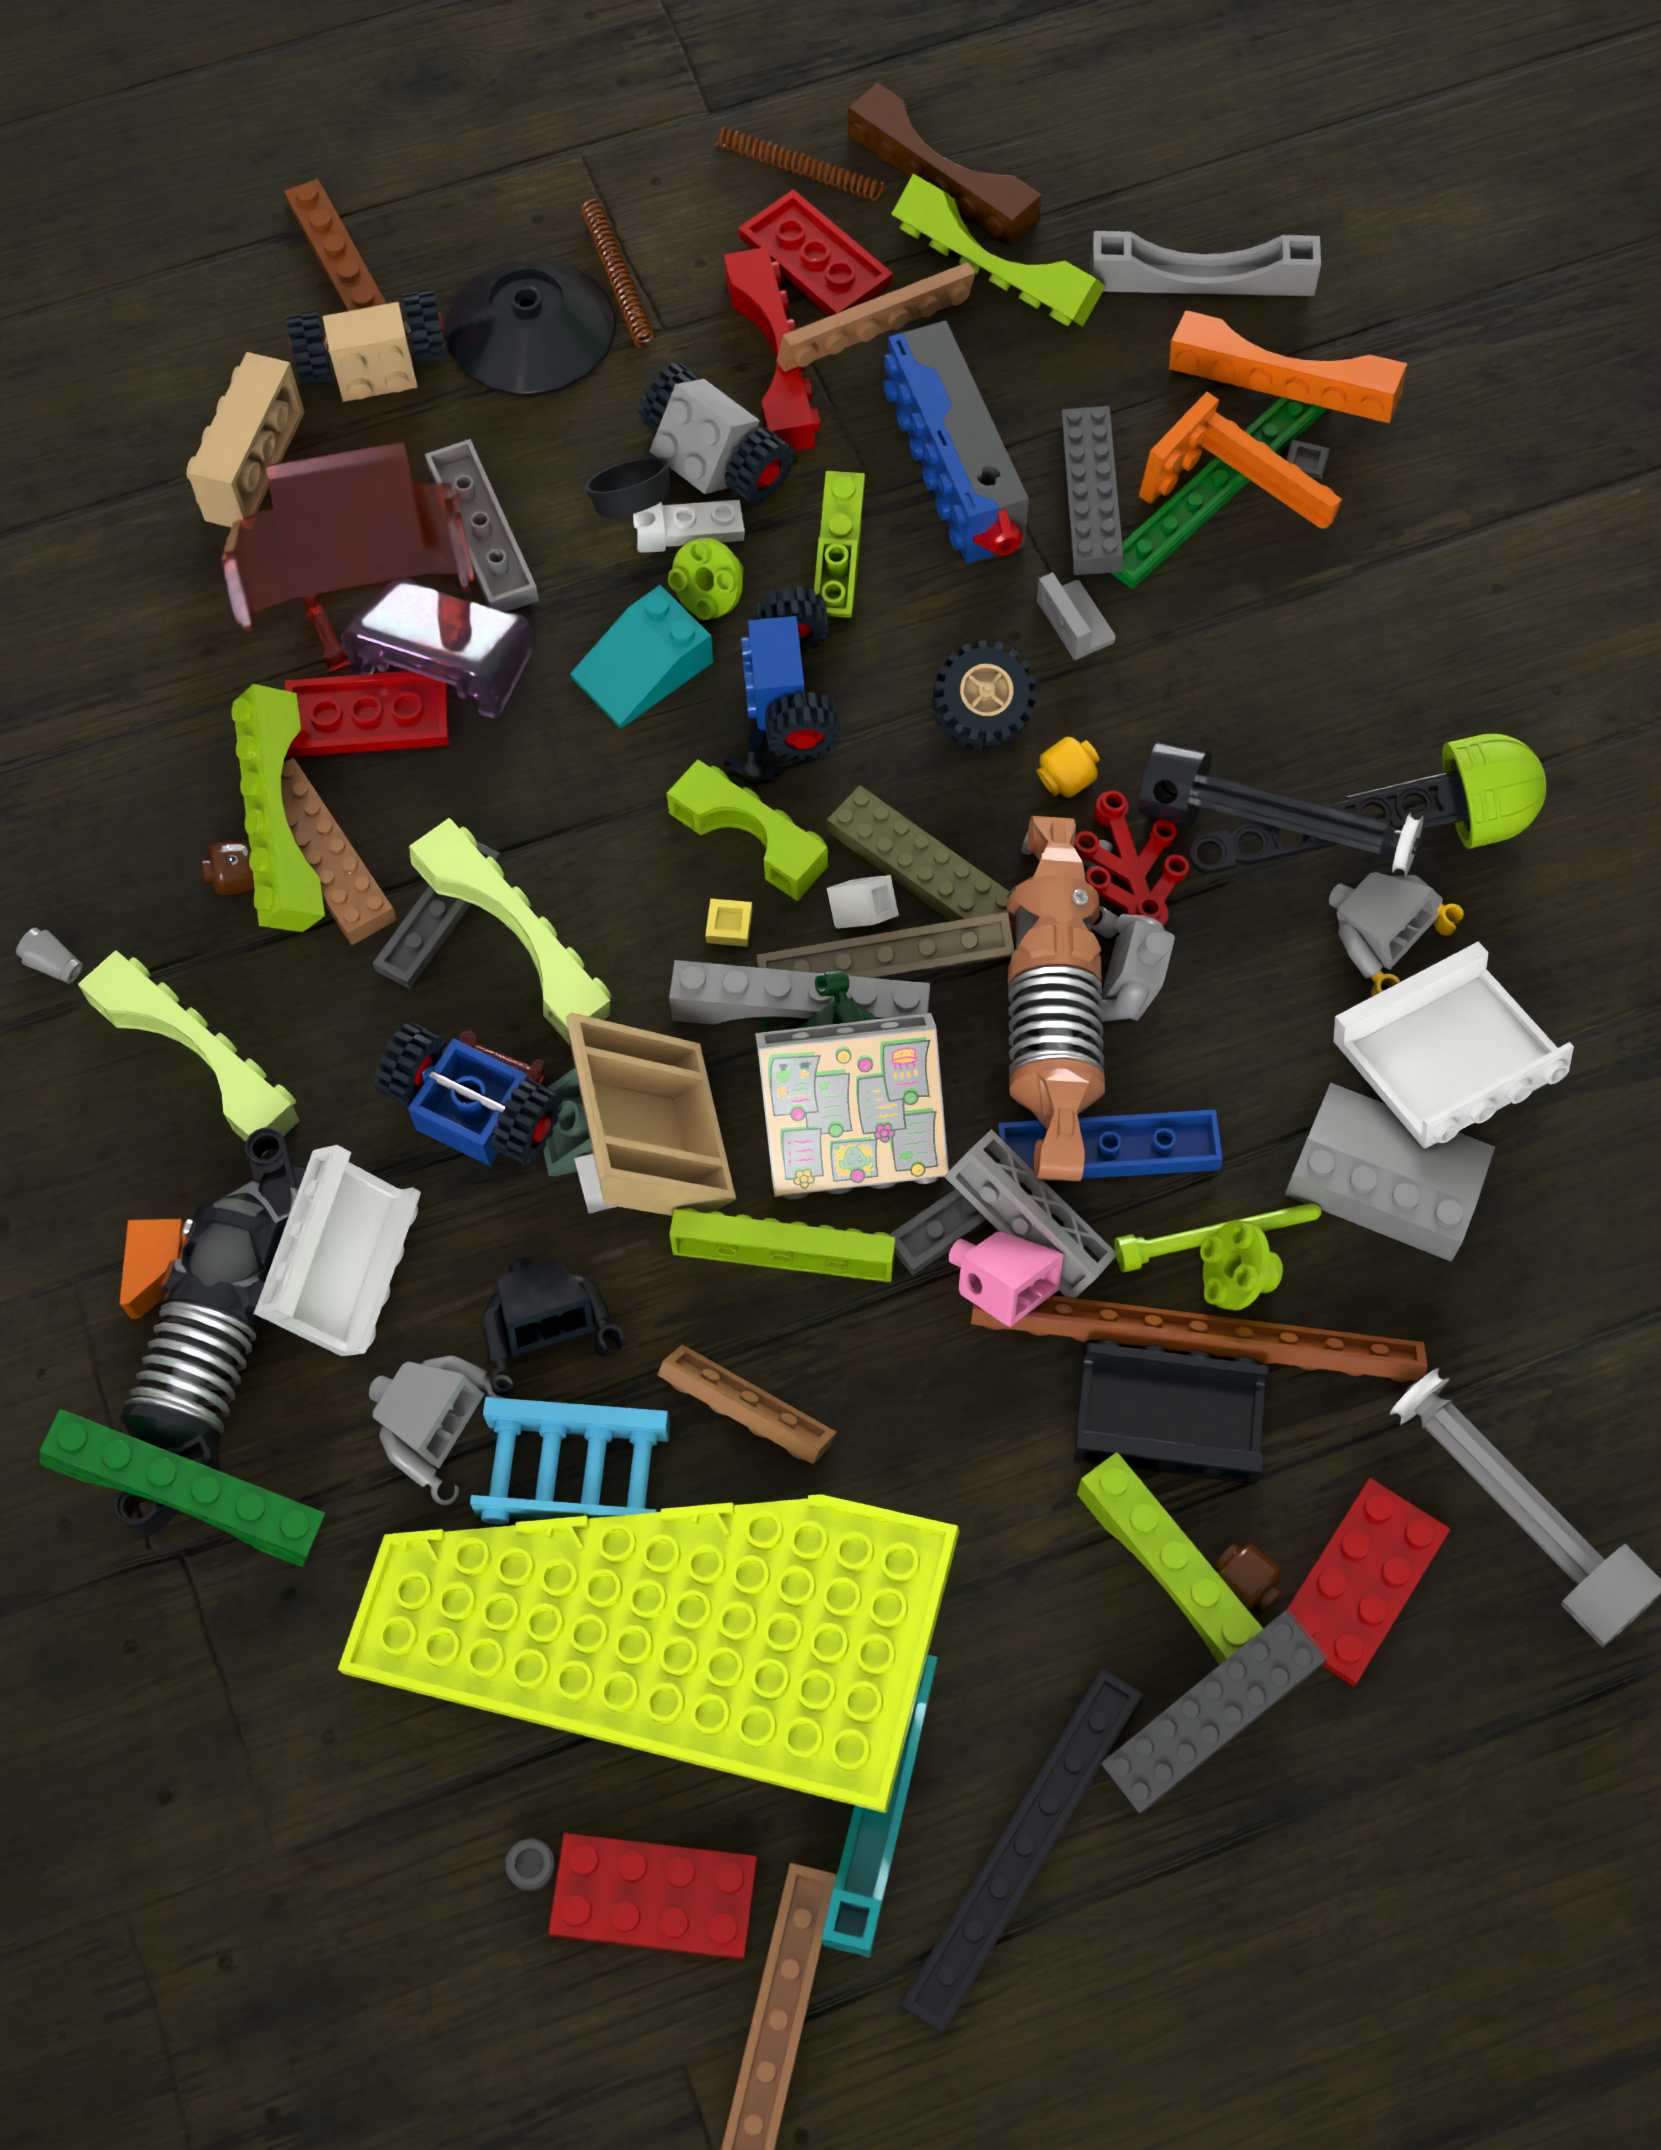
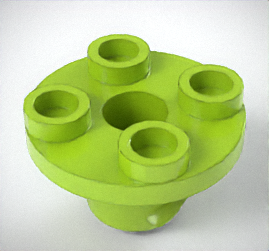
(707, 578)
(1238, 1266)

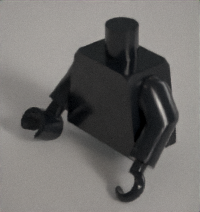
(541, 1308)

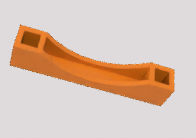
(1357, 386)

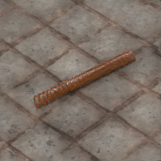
(800, 163)
(643, 332)

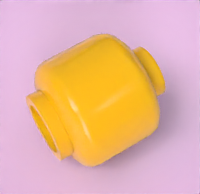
(1068, 767)

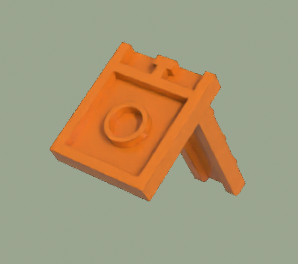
(1254, 459)

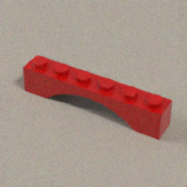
(755, 294)

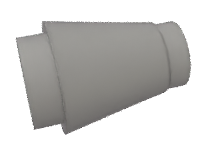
(46, 954)

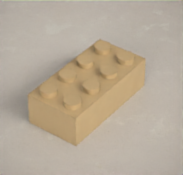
(246, 434)

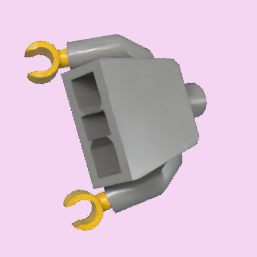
(1386, 919)

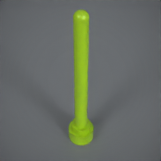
(1134, 1251)

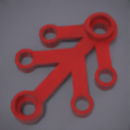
(1128, 864)

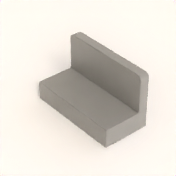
(1073, 616)

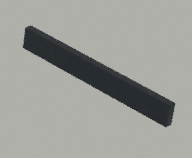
(1020, 1852)

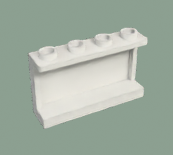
(337, 1254)

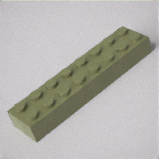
(915, 858)

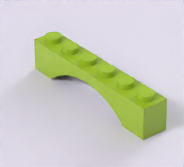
(1057, 285)
(284, 882)
(1150, 1533)

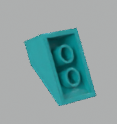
(644, 657)

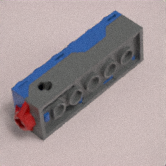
(955, 443)

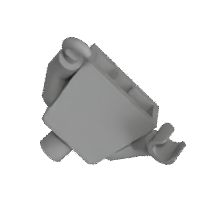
(1136, 963)
(426, 1413)

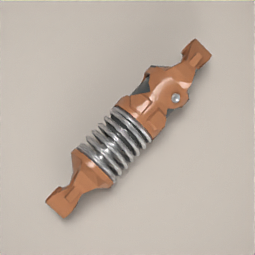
(1054, 986)

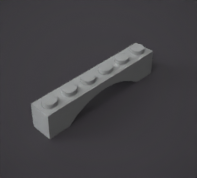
(1279, 267)
(729, 992)

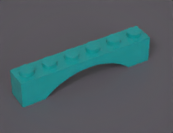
(871, 1848)

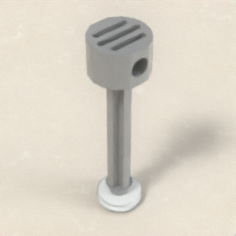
(1608, 1590)

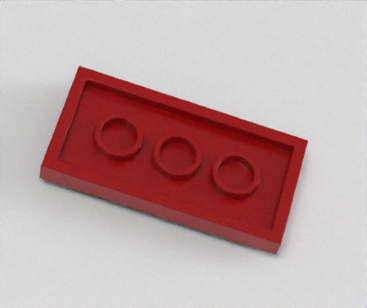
(816, 254)
(369, 713)
(1366, 1577)
(653, 1896)

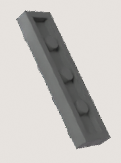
(423, 933)

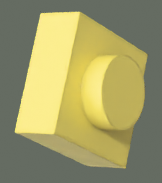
(729, 922)

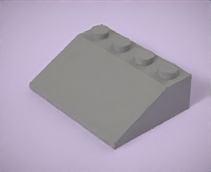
(1378, 1176)

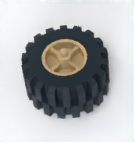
(983, 696)

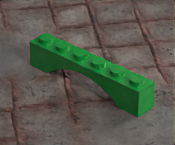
(136, 1467)

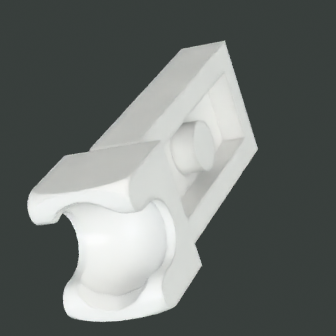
(682, 523)

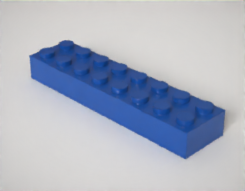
(1133, 1143)

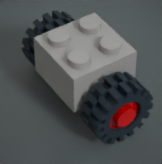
(712, 437)

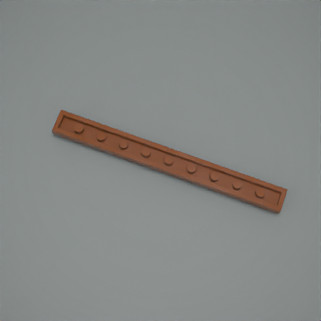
(1220, 1337)

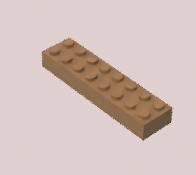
(345, 881)

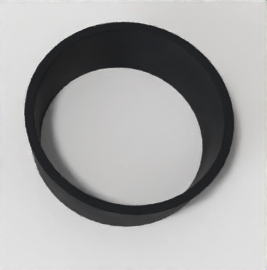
(629, 487)

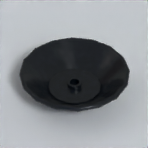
(530, 326)

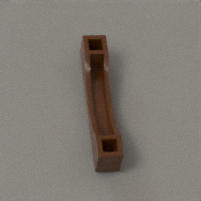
(995, 202)

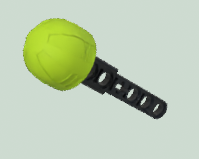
(1487, 788)

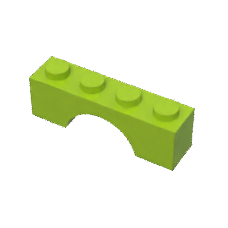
(709, 801)

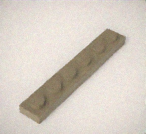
(902, 950)

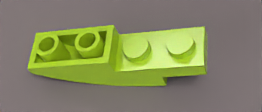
(840, 541)

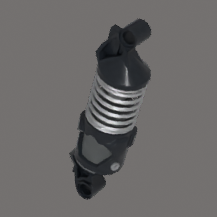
(209, 1318)

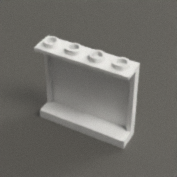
(1448, 1047)

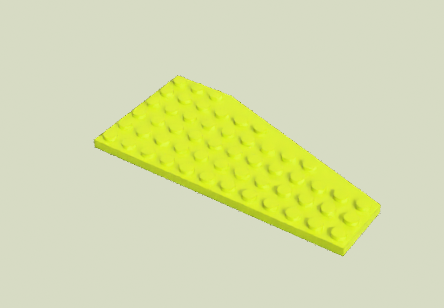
(695, 1633)

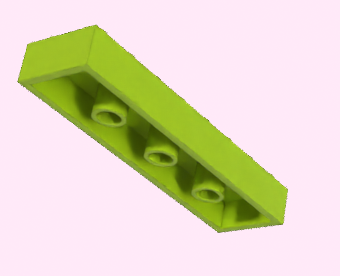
(782, 1245)

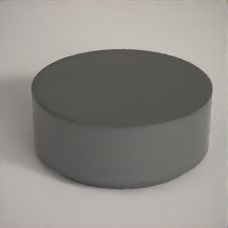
(530, 1864)

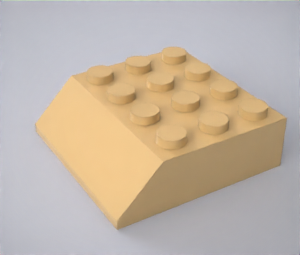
(649, 1118)

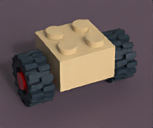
(368, 346)

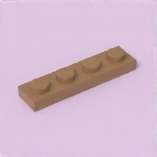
(747, 1404)

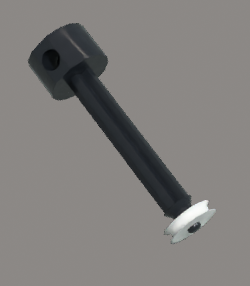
(1180, 783)

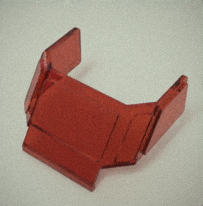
(343, 526)

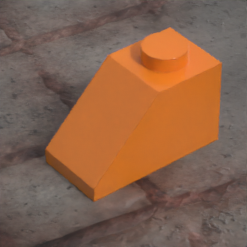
(146, 1258)

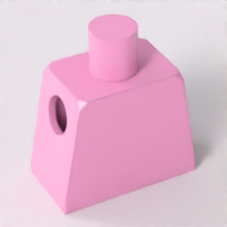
(1006, 1274)

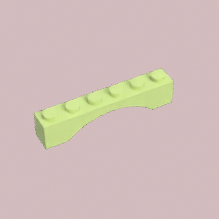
(456, 868)
(132, 1001)

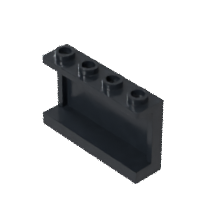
(1172, 1411)

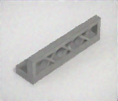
(1001, 1200)

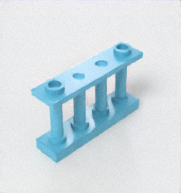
(553, 1423)

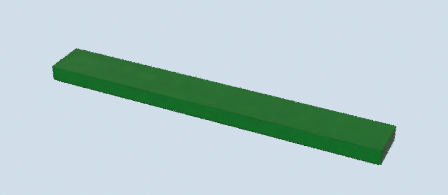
(1207, 493)

